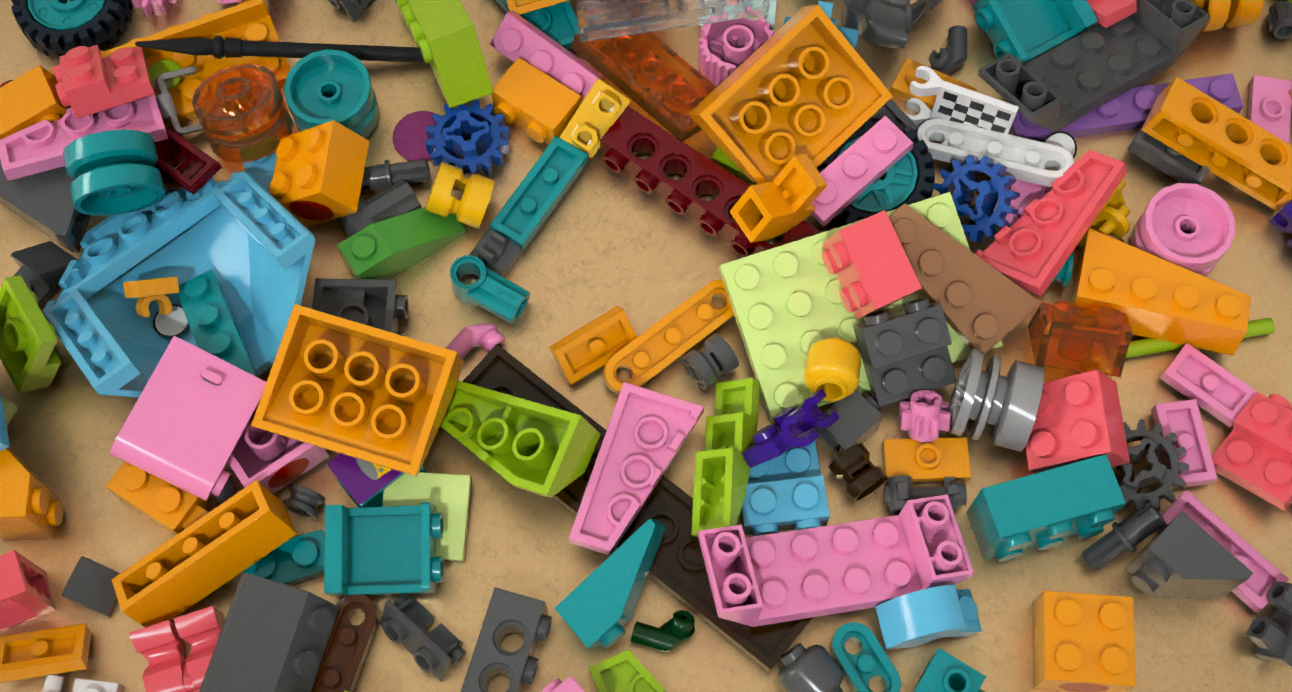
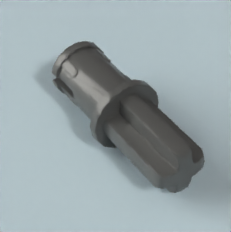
(388, 174)
(1124, 536)

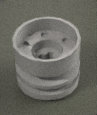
(997, 400)

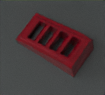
(168, 160)

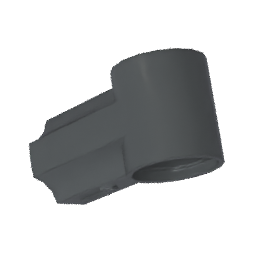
(387, 204)

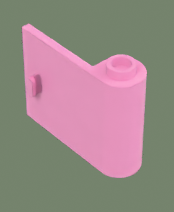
(187, 425)

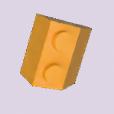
(26, 502)

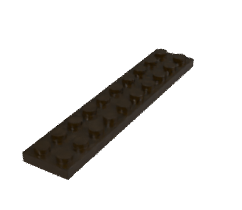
(679, 557)

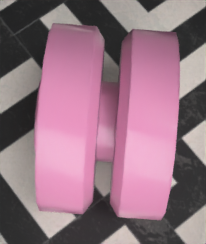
(1186, 227)

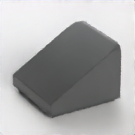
(92, 587)

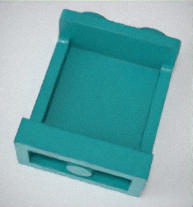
(1031, 26)
(382, 550)

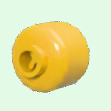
(834, 367)

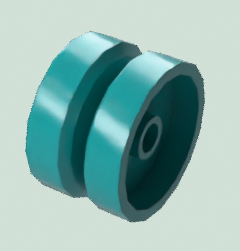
(330, 88)
(113, 172)

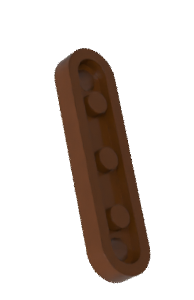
(347, 645)

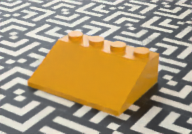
(791, 98)
(358, 390)

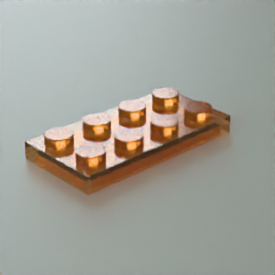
(651, 77)

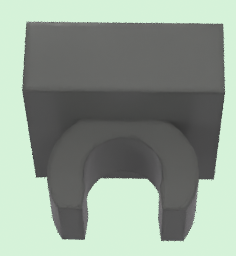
(497, 252)

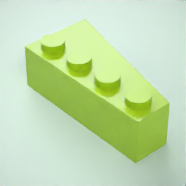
(450, 46)

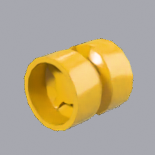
(473, 200)

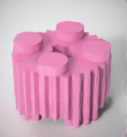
(729, 44)

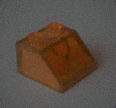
(1080, 338)

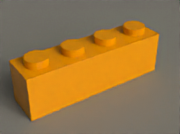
(204, 556)

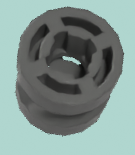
(710, 361)

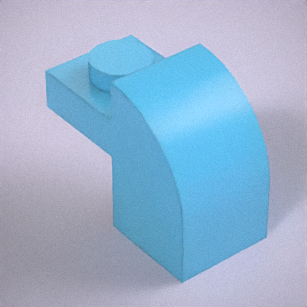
(927, 616)

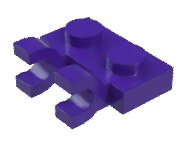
(789, 430)

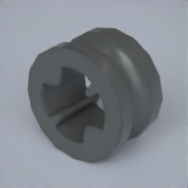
(303, 501)

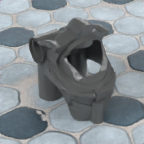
(884, 21)

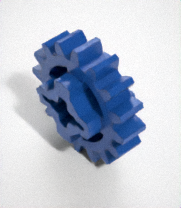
(484, 128)
(964, 183)

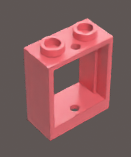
(23, 591)

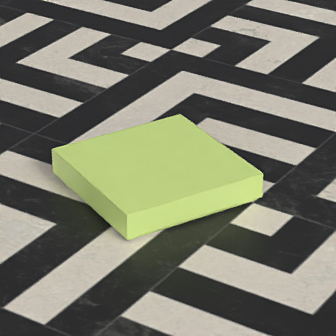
(450, 496)

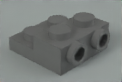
(362, 301)
(905, 351)

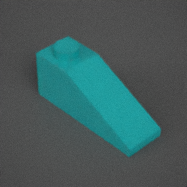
(611, 592)

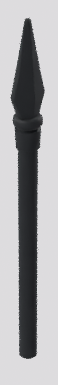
(237, 48)

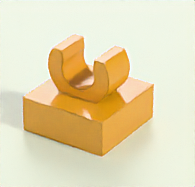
(152, 290)

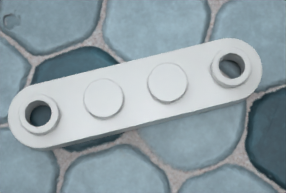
(1024, 157)

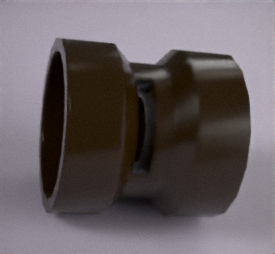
(857, 472)

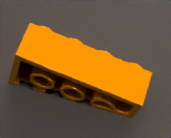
(1159, 296)

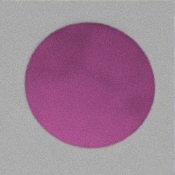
(411, 135)

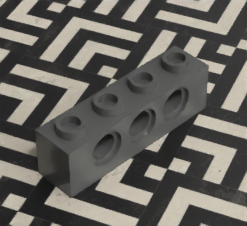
(505, 615)

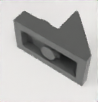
(42, 269)

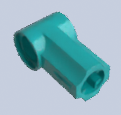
(490, 291)

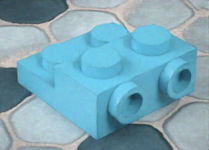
(785, 494)

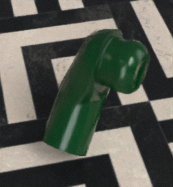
(668, 636)

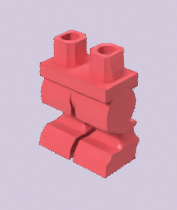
(165, 646)

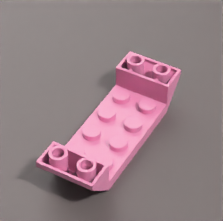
(834, 565)

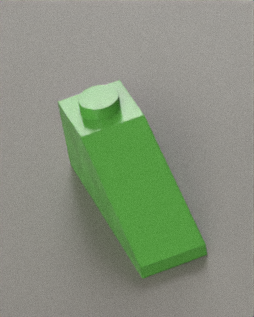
(397, 243)

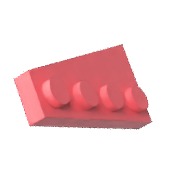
(1052, 227)

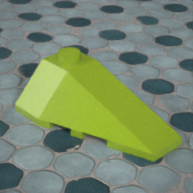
(521, 439)

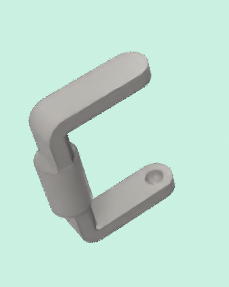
(166, 102)

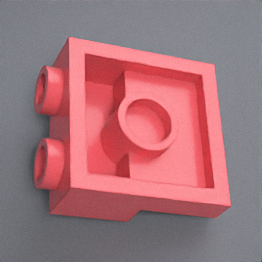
(101, 83)
(1260, 450)

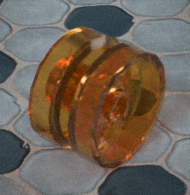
(242, 112)

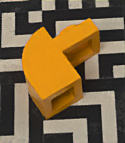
(779, 205)

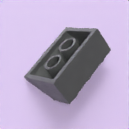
(270, 639)

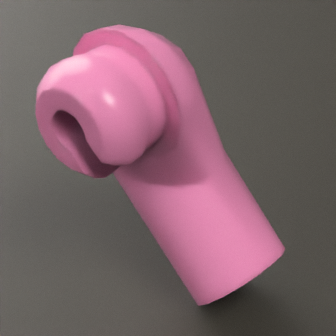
(476, 336)

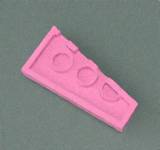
(633, 457)

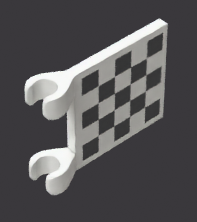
(958, 104)

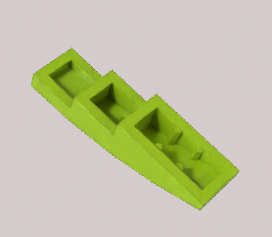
(721, 469)

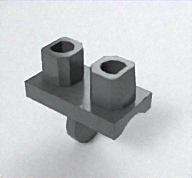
(1275, 634)

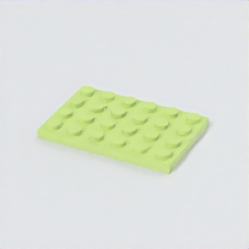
(791, 301)

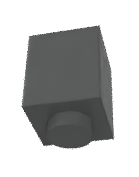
(857, 422)

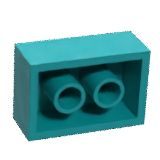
(1045, 508)

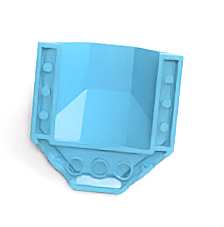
(226, 227)

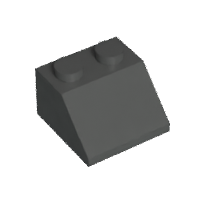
(1186, 564)

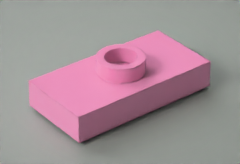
(1270, 105)

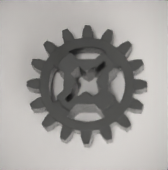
(1158, 473)

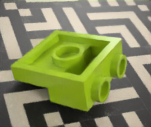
(26, 338)

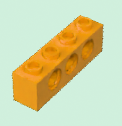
(1223, 142)

